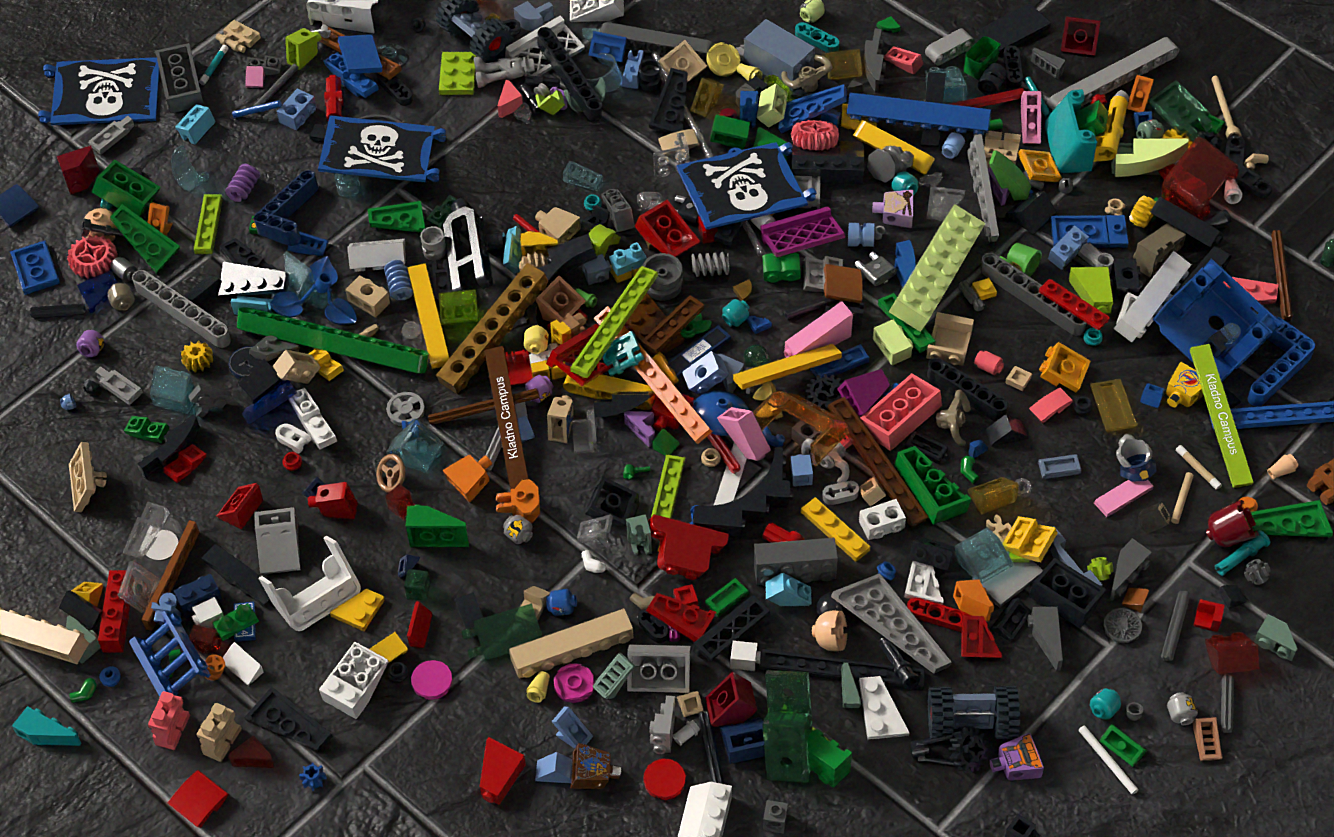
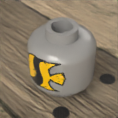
(518, 529)
(1182, 708)

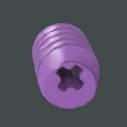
(242, 182)

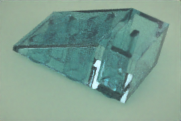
(955, 85)

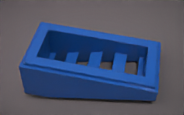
(307, 249)

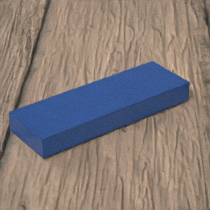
(850, 359)

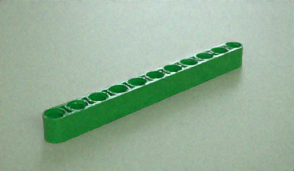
(332, 340)

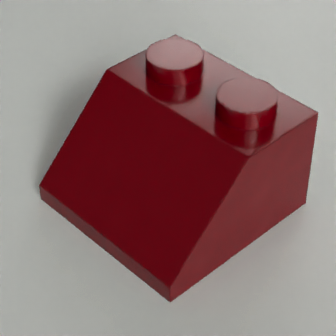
(1080, 35)
(78, 168)
(731, 701)

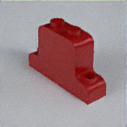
(685, 546)

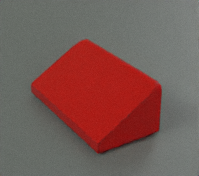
(419, 625)

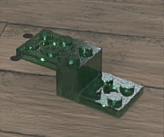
(787, 726)

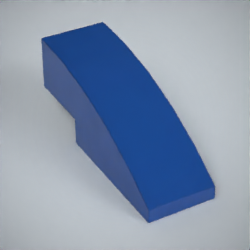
(905, 261)

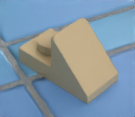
(537, 597)

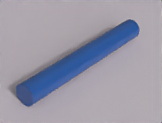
(255, 109)

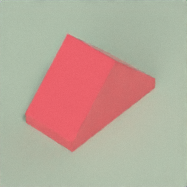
(509, 100)

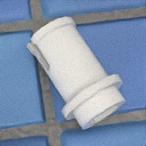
(686, 732)

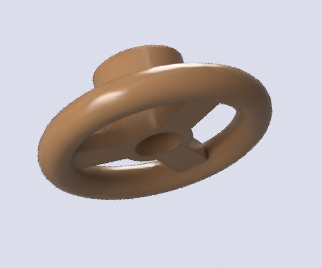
(394, 474)

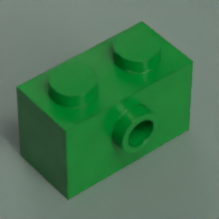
(725, 127)

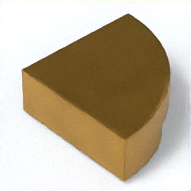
(743, 290)

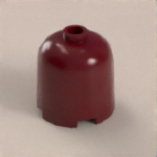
(1231, 525)

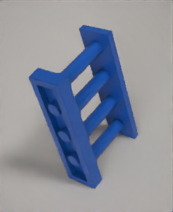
(151, 661)

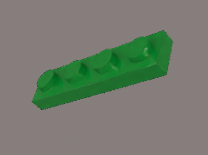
(919, 339)

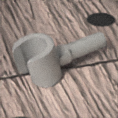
(324, 32)
(878, 231)

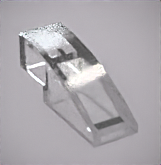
(146, 530)

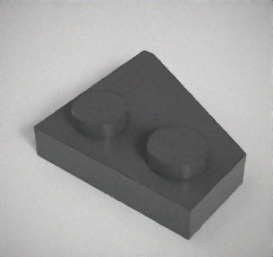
(271, 348)

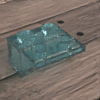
(171, 389)

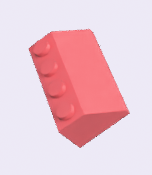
(902, 411)

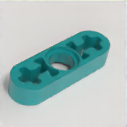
(807, 32)

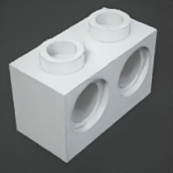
(881, 516)

